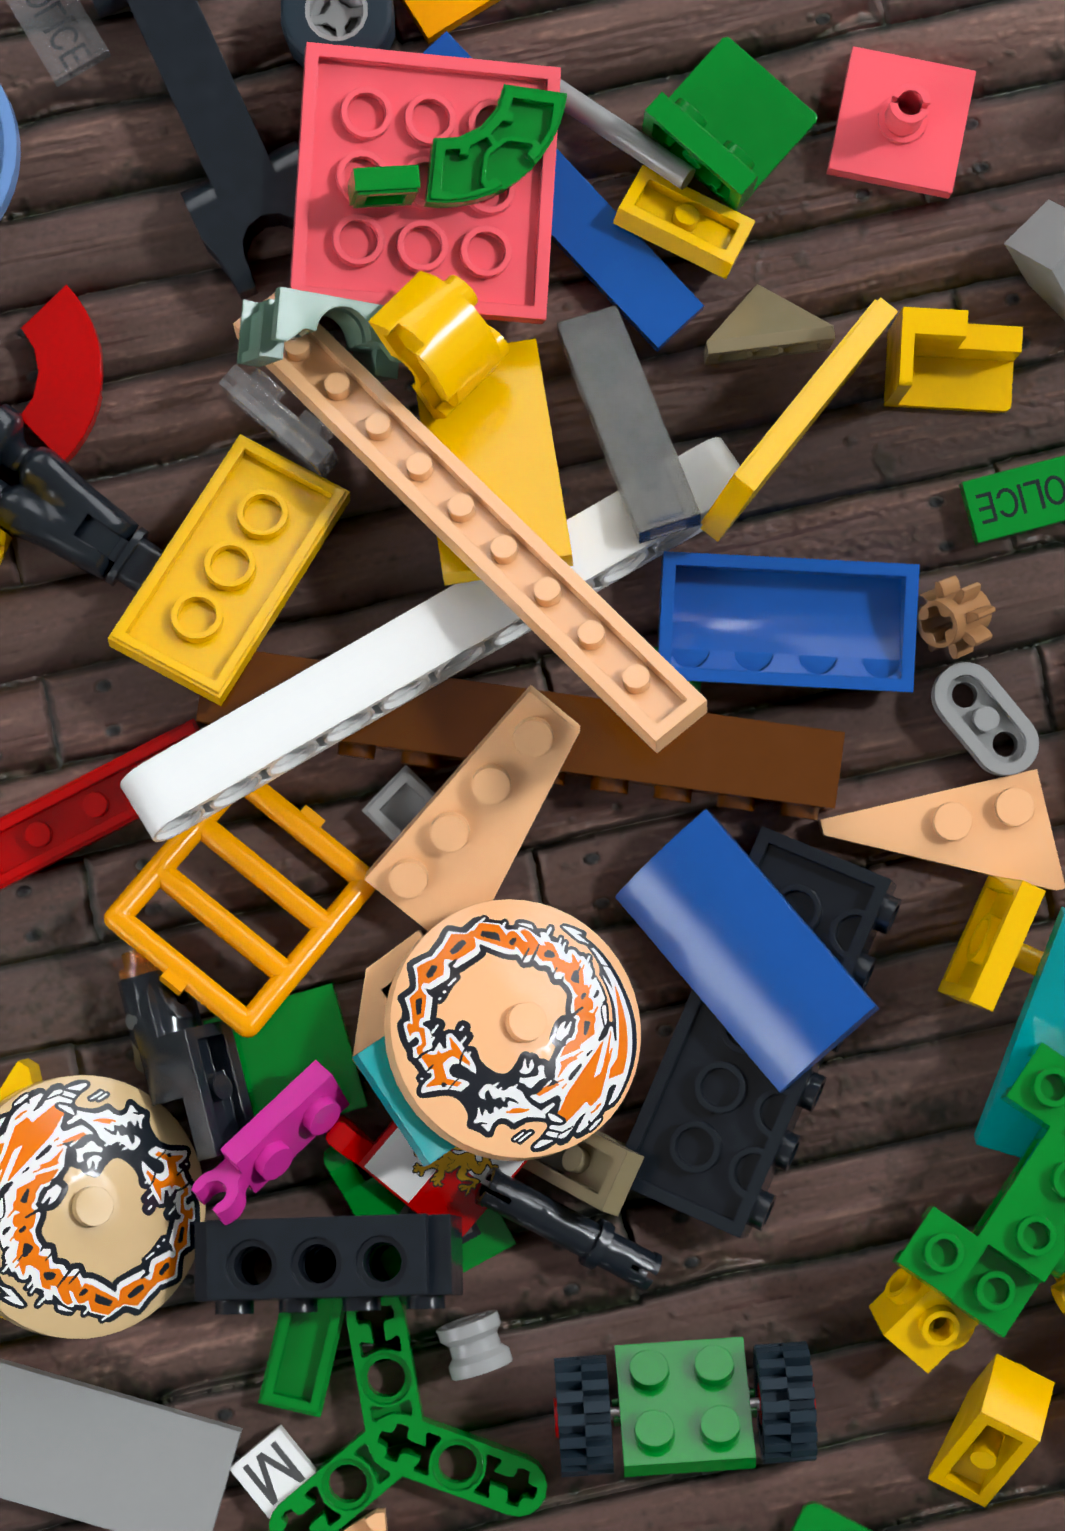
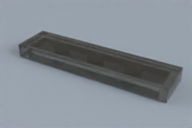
(628, 424)

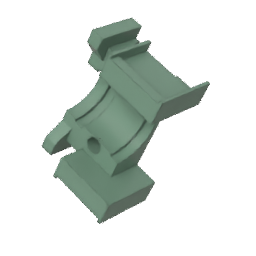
(297, 312)

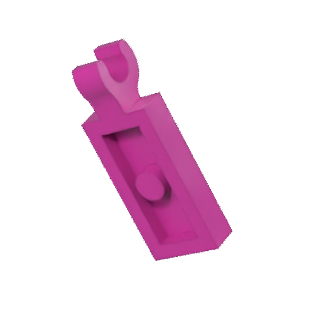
(272, 1140)

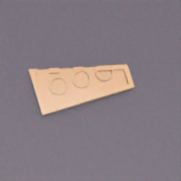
(479, 817)

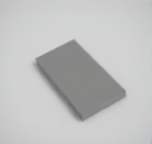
(109, 1454)

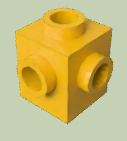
(920, 1320)

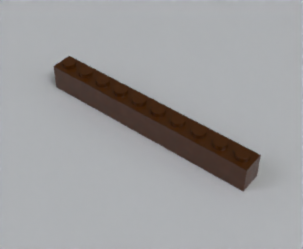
(715, 756)

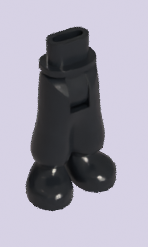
(66, 513)

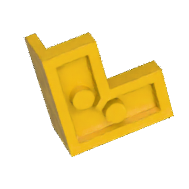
(949, 364)

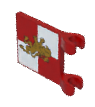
(436, 1189)

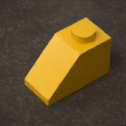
(993, 1430)

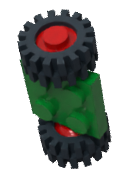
(686, 1407)

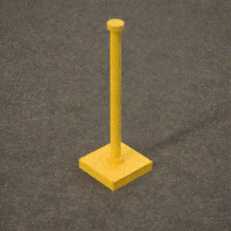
(994, 942)

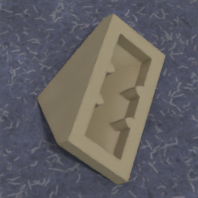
(767, 328)

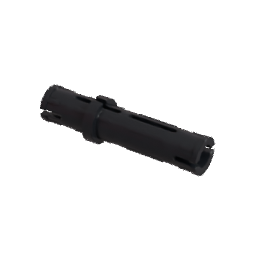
(592, 1241)

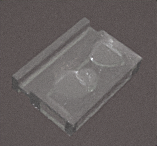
(302, 435)

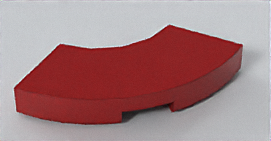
(68, 374)

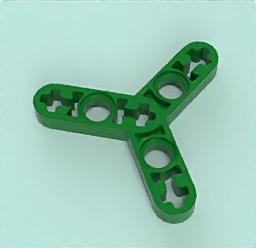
(404, 1407)

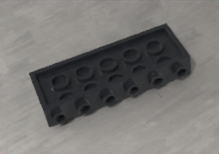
(712, 1116)

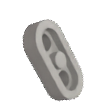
(986, 717)

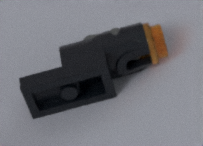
(184, 1056)

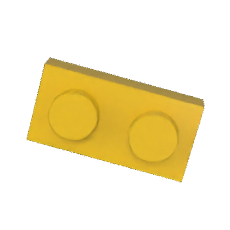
(684, 222)

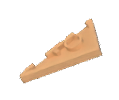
(979, 827)

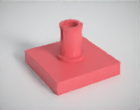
(901, 122)

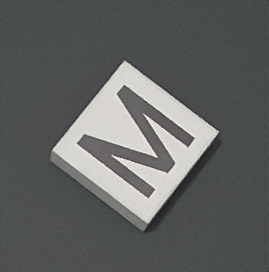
(273, 1469)

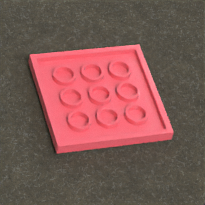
(383, 112)

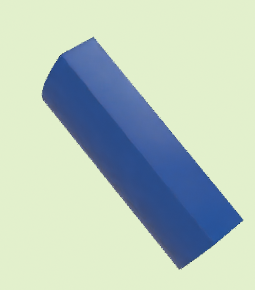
(789, 621)
(745, 951)

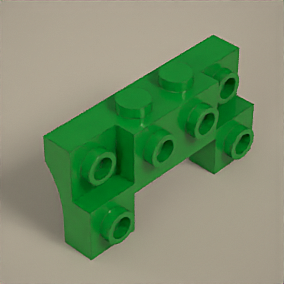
(1023, 1228)

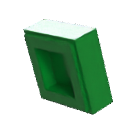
(383, 186)

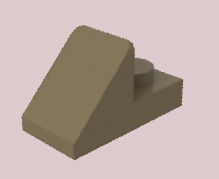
(594, 1171)

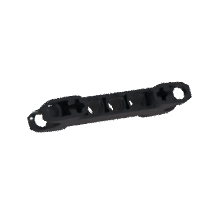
(245, 183)

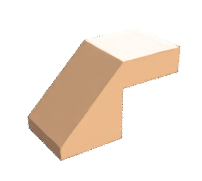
(374, 996)

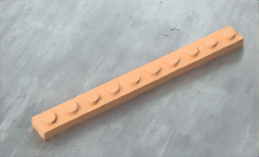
(490, 538)

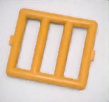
(283, 972)

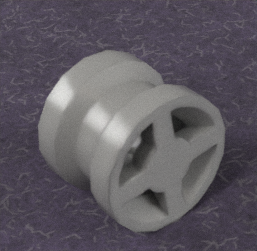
(474, 1345)

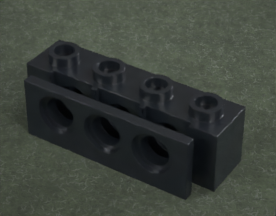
(427, 1246)

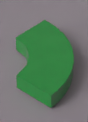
(497, 152)

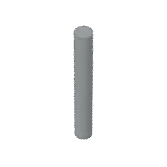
(626, 137)

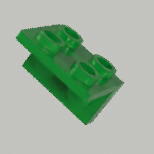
(729, 122)

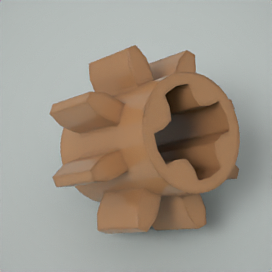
(954, 617)

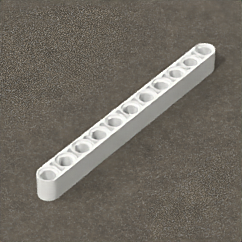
(385, 669)

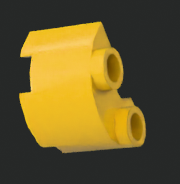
(439, 339)

